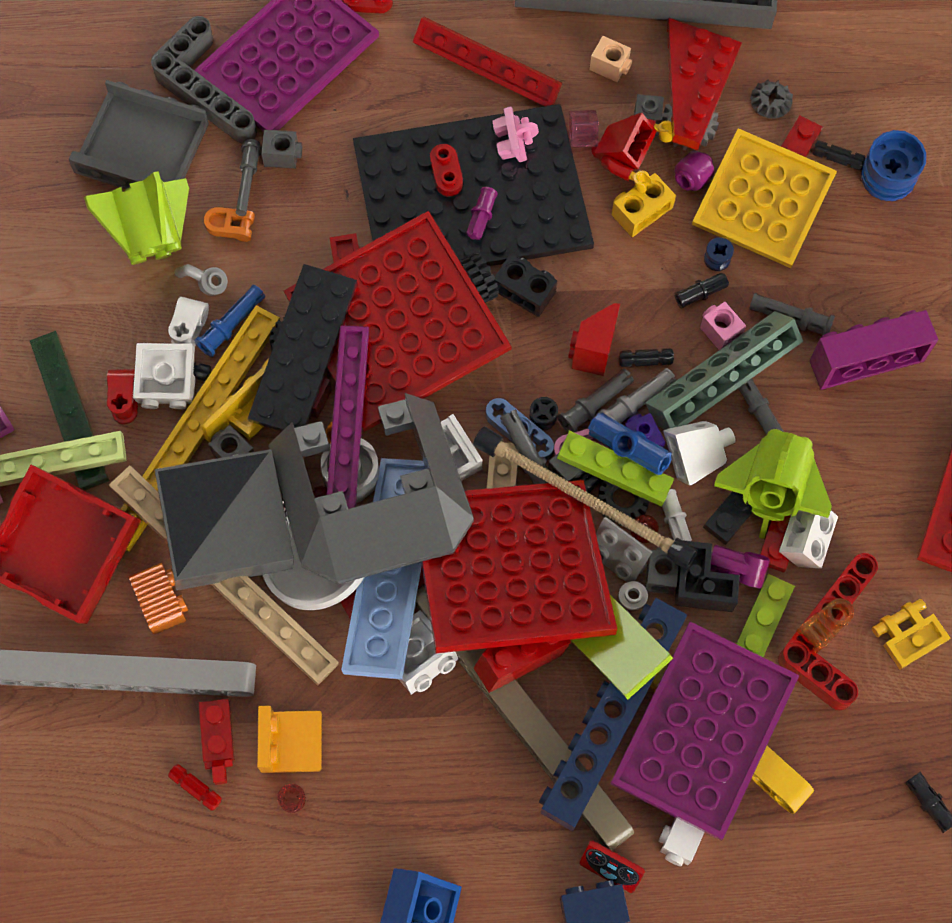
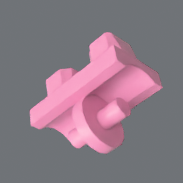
(511, 126)

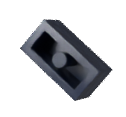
(598, 905)

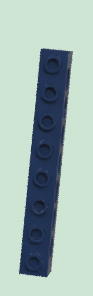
(568, 811)

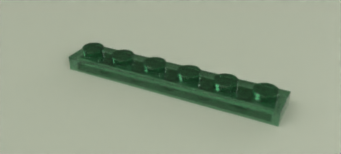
(65, 400)

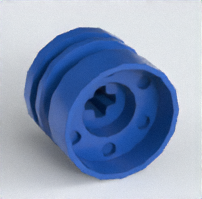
(893, 165)

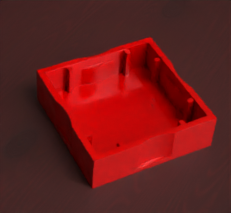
(62, 544)

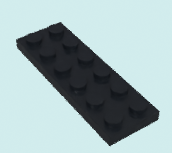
(302, 349)

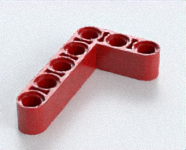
(809, 659)

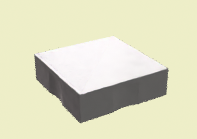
(224, 519)

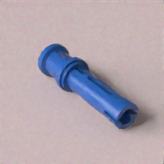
(222, 328)

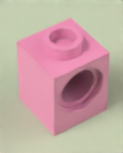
(718, 335)

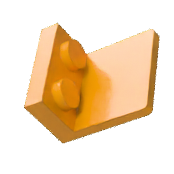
(289, 741)

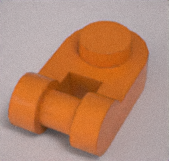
(219, 223)

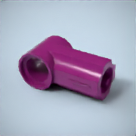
(749, 565)

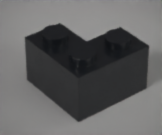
(706, 589)

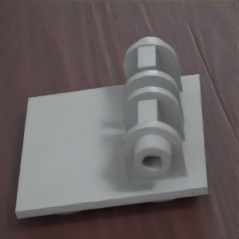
(621, 551)

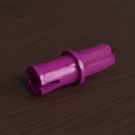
(481, 213)

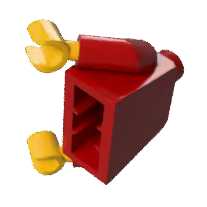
(626, 145)

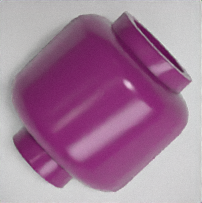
(694, 171)

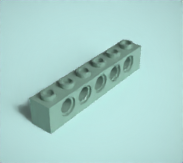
(724, 371)

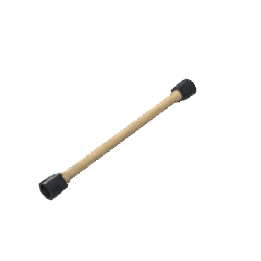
(677, 551)

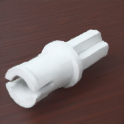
(675, 517)

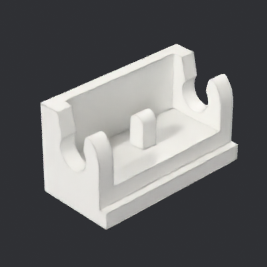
(462, 450)

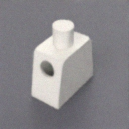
(697, 449)

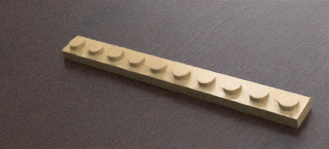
(239, 591)

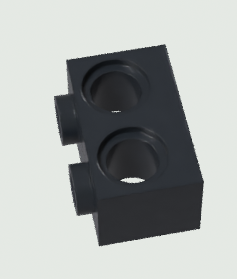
(520, 290)

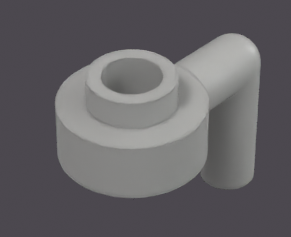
(204, 278)

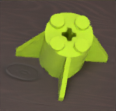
(144, 217)
(778, 478)

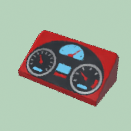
(612, 866)

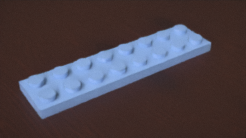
(384, 600)

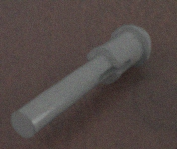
(251, 151)

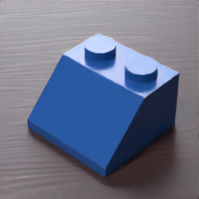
(420, 899)

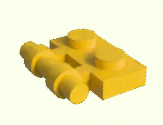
(914, 642)

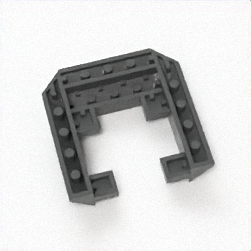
(384, 533)

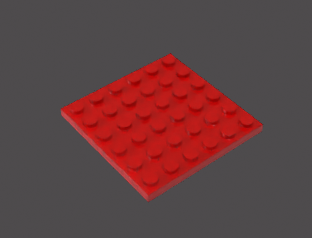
(420, 315)
(520, 573)

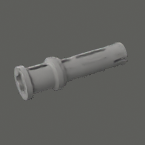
(628, 405)

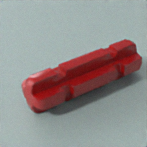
(194, 787)

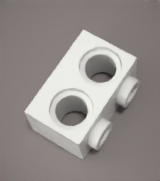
(808, 539)

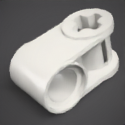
(188, 320)

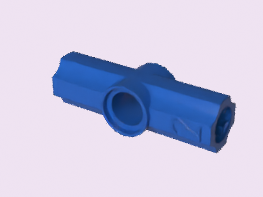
(643, 450)

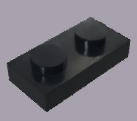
(729, 517)

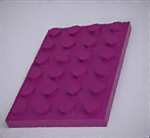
(287, 56)
(705, 730)

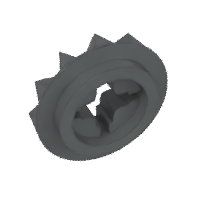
(778, 107)

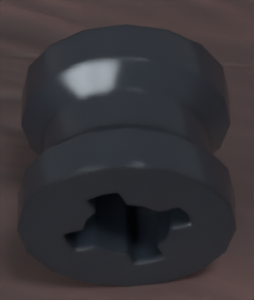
(543, 407)

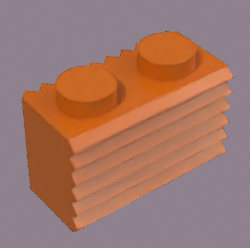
(158, 598)

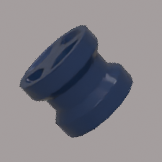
(718, 261)

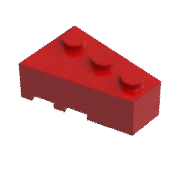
(507, 663)

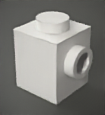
(680, 842)

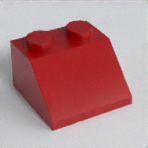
(593, 341)

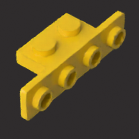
(236, 410)

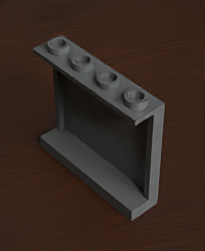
(140, 136)

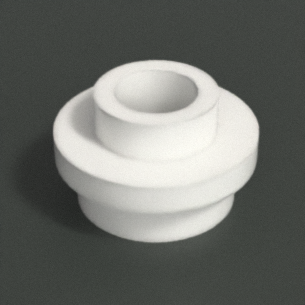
(633, 604)

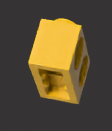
(647, 208)

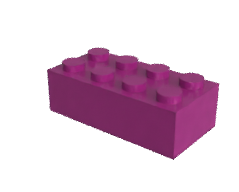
(873, 349)

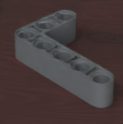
(197, 86)

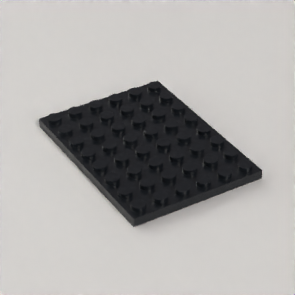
(537, 199)

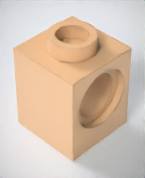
(607, 50)

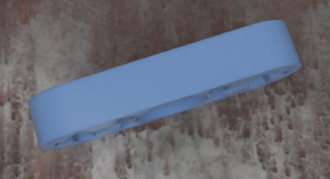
(540, 436)

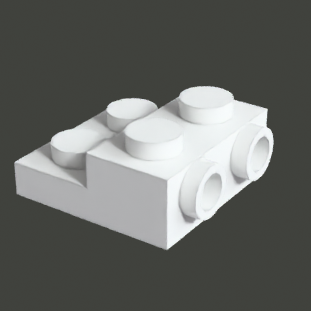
(164, 375)
(421, 660)

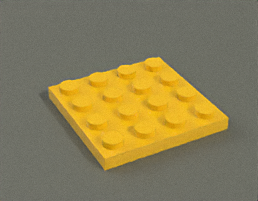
(764, 198)

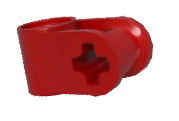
(120, 395)

